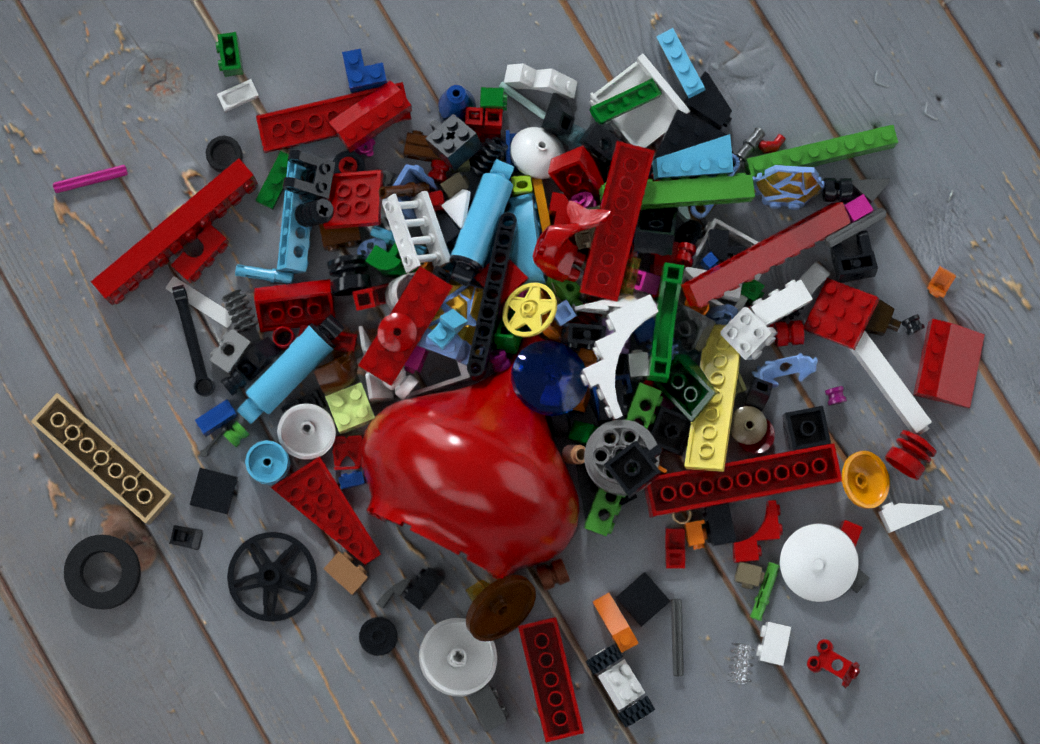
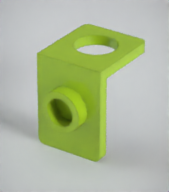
(521, 185)

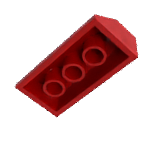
(371, 116)
(294, 304)

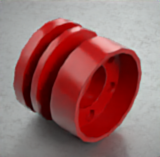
(912, 451)

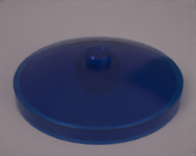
(548, 378)

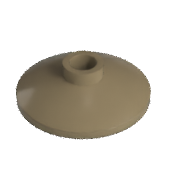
(739, 429)

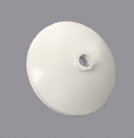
(530, 157)
(306, 442)

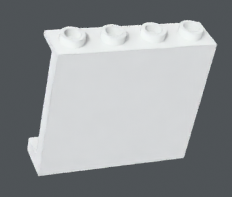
(649, 121)

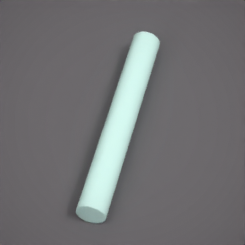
(524, 101)

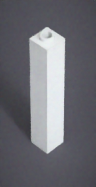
(891, 385)

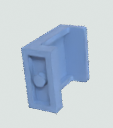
(413, 174)

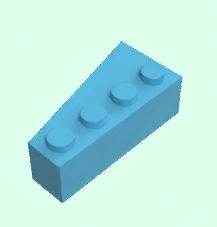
(702, 159)

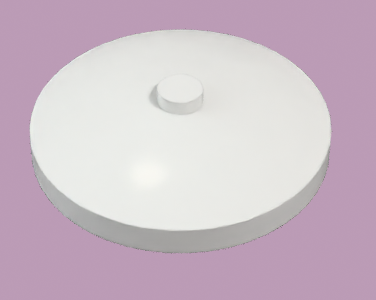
(819, 562)
(455, 659)

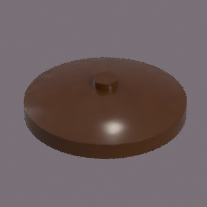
(500, 608)

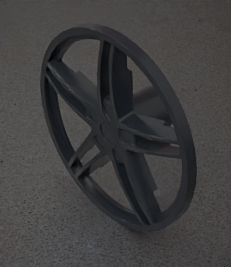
(272, 576)

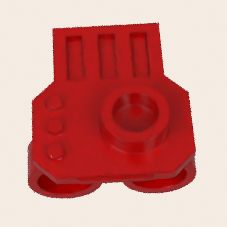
(847, 673)

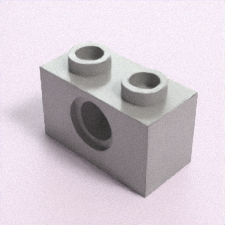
(241, 347)

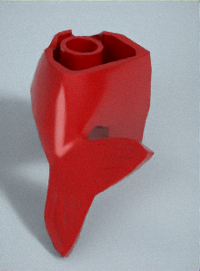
(555, 252)

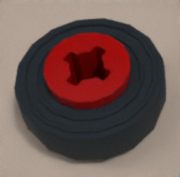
(347, 159)

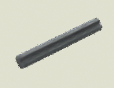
(855, 227)
(677, 637)

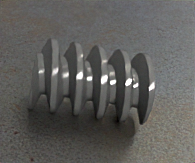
(239, 311)

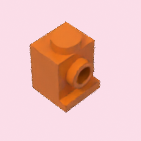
(695, 534)

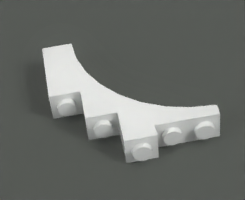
(602, 374)

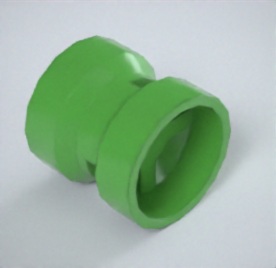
(236, 434)

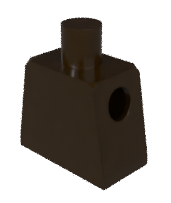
(882, 319)

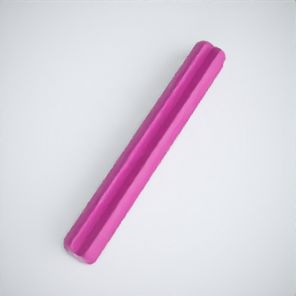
(91, 178)

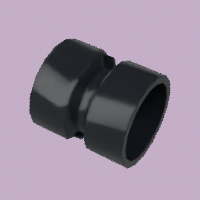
(837, 190)

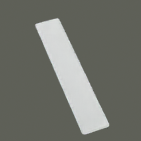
(203, 303)

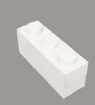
(781, 302)

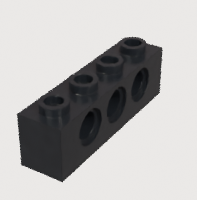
(591, 140)

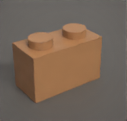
(346, 573)

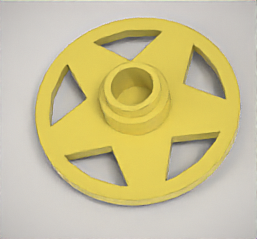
(529, 309)

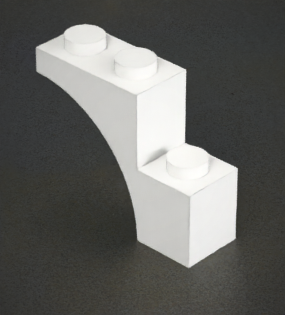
(547, 80)

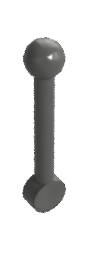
(204, 452)

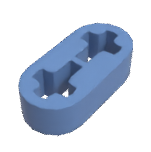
(722, 314)

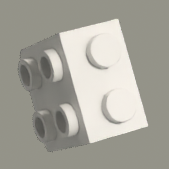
(748, 334)

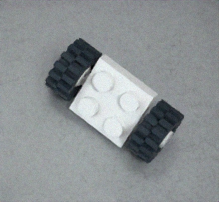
(621, 685)

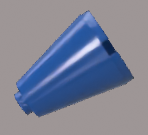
(455, 101)

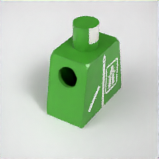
(565, 291)

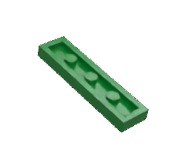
(625, 101)

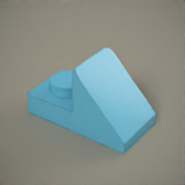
(447, 329)

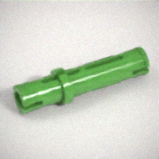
(762, 598)

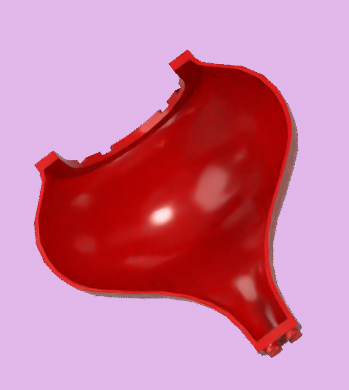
(473, 474)

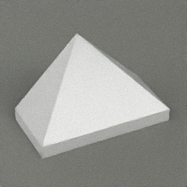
(457, 207)

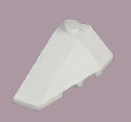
(607, 306)
(376, 390)

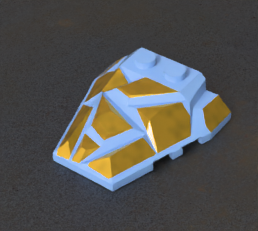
(788, 186)
(467, 303)

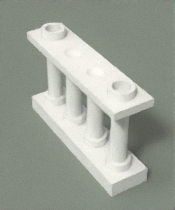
(429, 226)

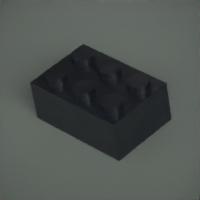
(656, 231)

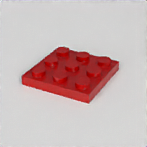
(355, 199)
(841, 313)

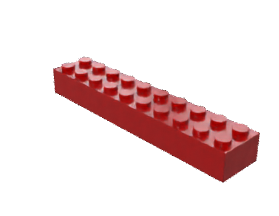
(175, 232)
(743, 480)

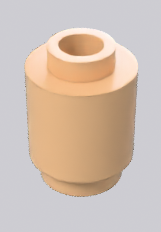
(573, 454)

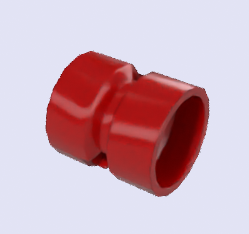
(789, 333)

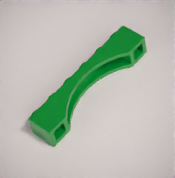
(664, 322)

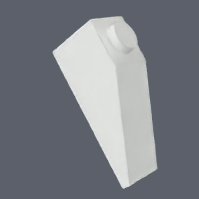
(903, 514)

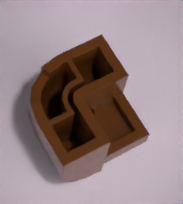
(337, 373)

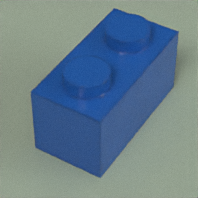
(709, 261)
(348, 481)

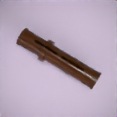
(409, 189)

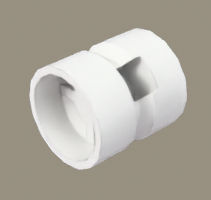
(403, 384)

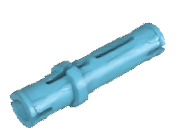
(388, 237)
(271, 275)

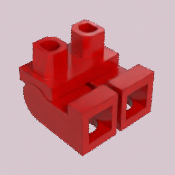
(487, 127)

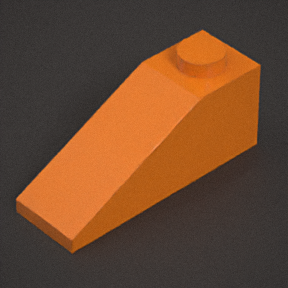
(615, 622)

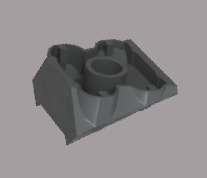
(692, 328)

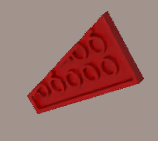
(322, 501)

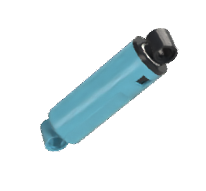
(481, 223)
(290, 368)

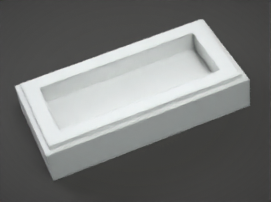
(238, 95)

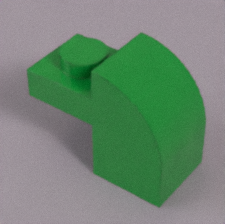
(383, 260)

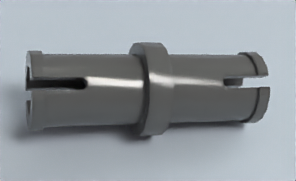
(750, 144)

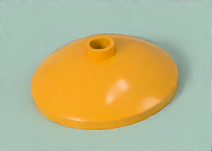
(865, 479)

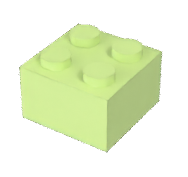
(350, 408)

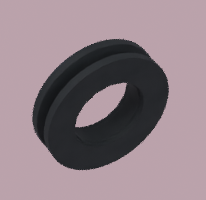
(75, 565)

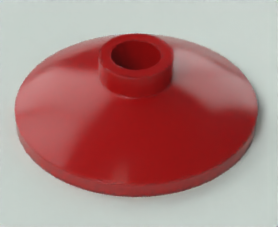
(404, 340)

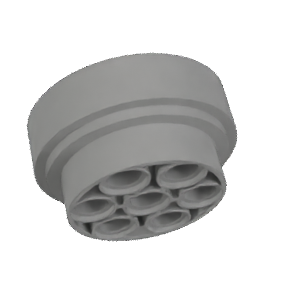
(597, 444)

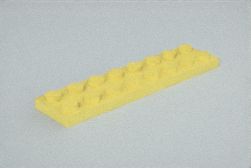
(711, 429)

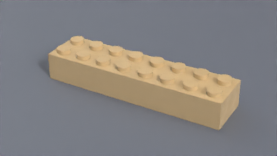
(103, 459)

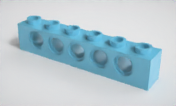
(288, 240)

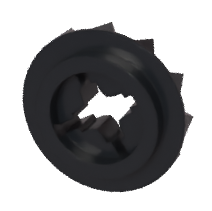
(690, 227)

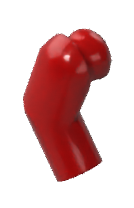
(771, 146)

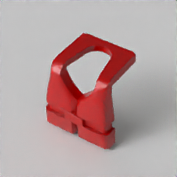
(347, 447)

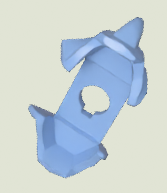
(800, 364)

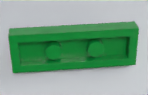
(273, 184)

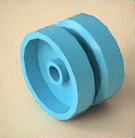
(257, 458)

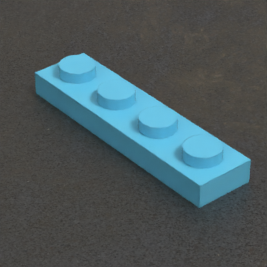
(680, 63)

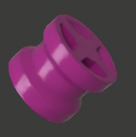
(499, 360)
(835, 395)

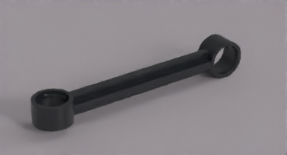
(181, 300)

